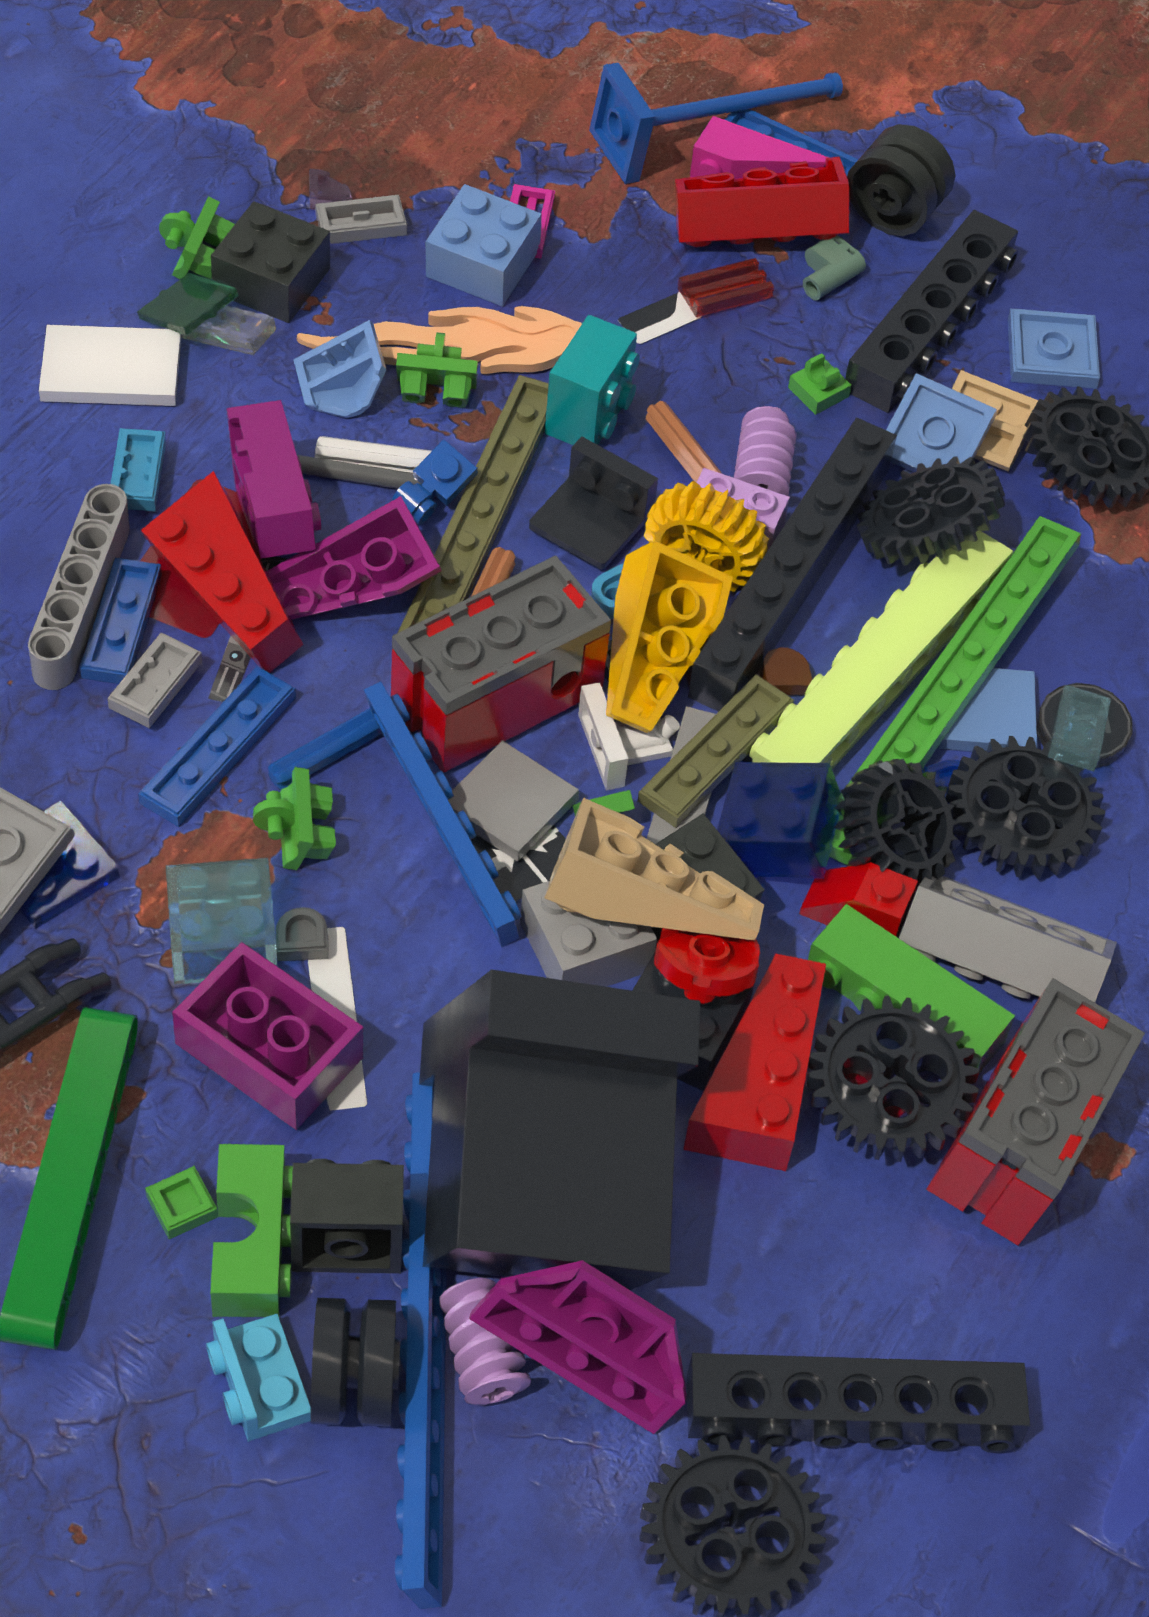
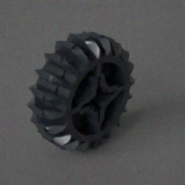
(896, 794)

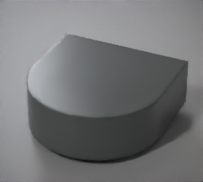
(301, 935)

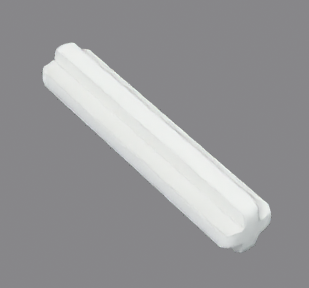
(370, 454)

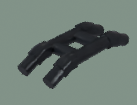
(47, 1006)

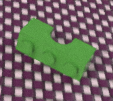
(249, 1272)

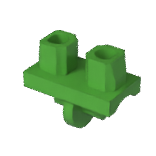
(183, 232)
(436, 366)
(289, 817)

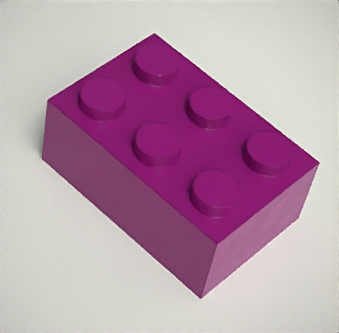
(268, 1035)

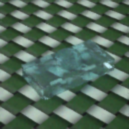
(1079, 728)

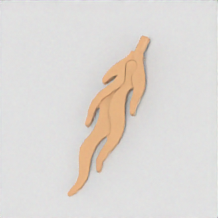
(502, 342)

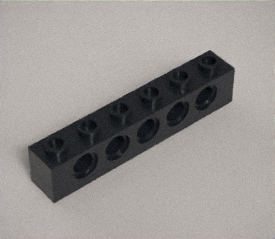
(932, 310)
(993, 1388)

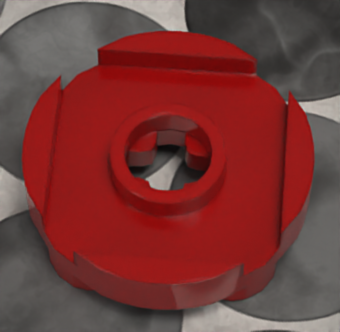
(707, 963)

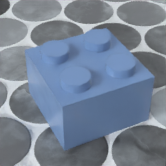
(483, 245)

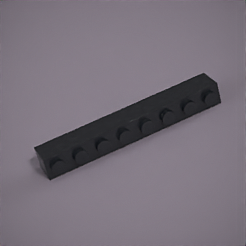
(792, 565)

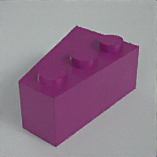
(271, 480)

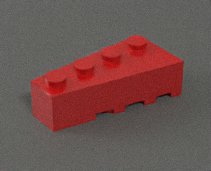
(763, 204)
(218, 564)
(759, 1083)

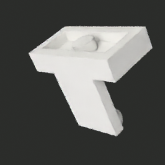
(617, 743)

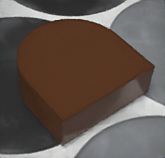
(786, 671)

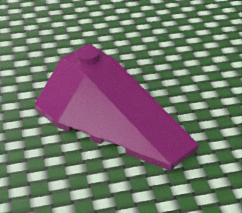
(357, 564)

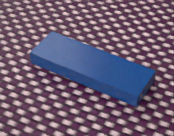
(121, 620)

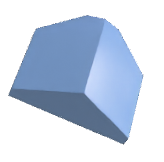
(342, 373)

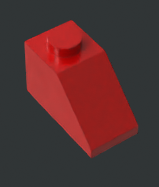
(876, 894)

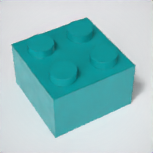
(591, 382)

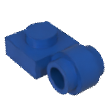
(441, 475)

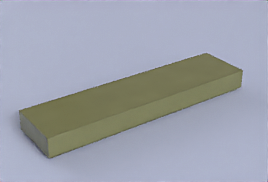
(714, 751)

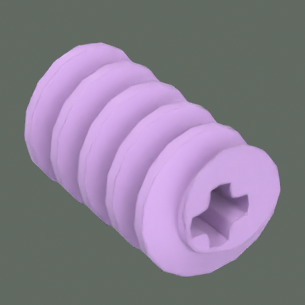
(766, 449)
(480, 1356)

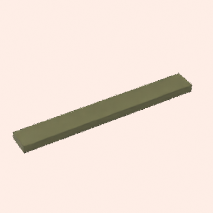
(484, 501)

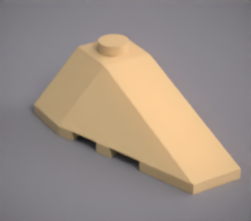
(626, 878)

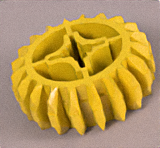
(709, 529)

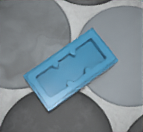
(139, 466)

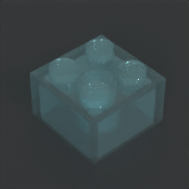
(216, 910)

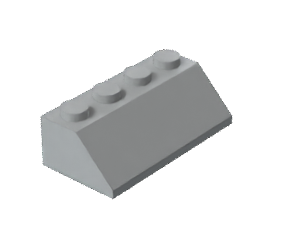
(1004, 940)

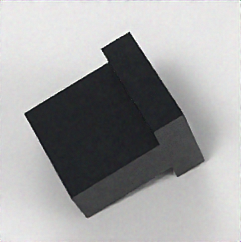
(554, 1126)

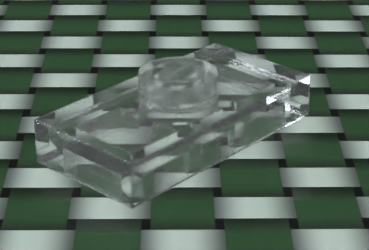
(235, 330)

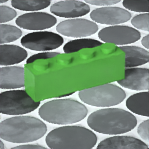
(874, 963)

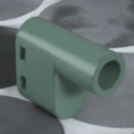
(832, 266)

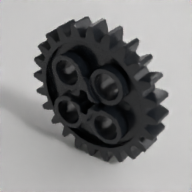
(1090, 446)
(931, 510)
(1027, 798)
(861, 1107)
(753, 1574)

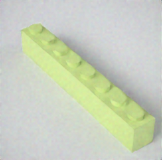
(884, 657)

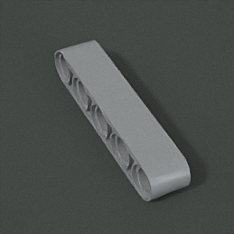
(78, 587)

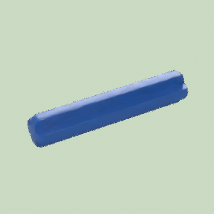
(325, 748)

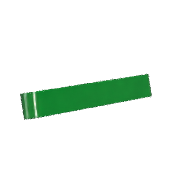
(68, 1180)

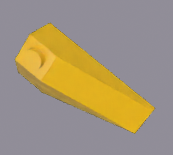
(659, 625)

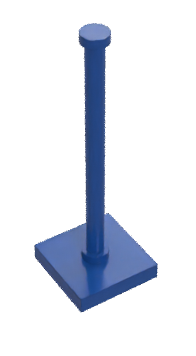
(625, 122)

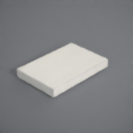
(110, 365)

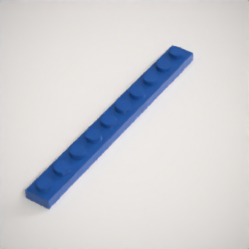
(423, 1359)

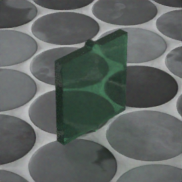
(187, 303)

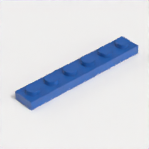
(452, 827)

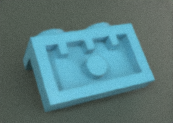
(261, 1376)

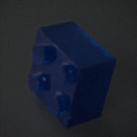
(781, 817)

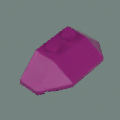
(592, 1337)

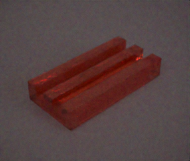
(723, 282)

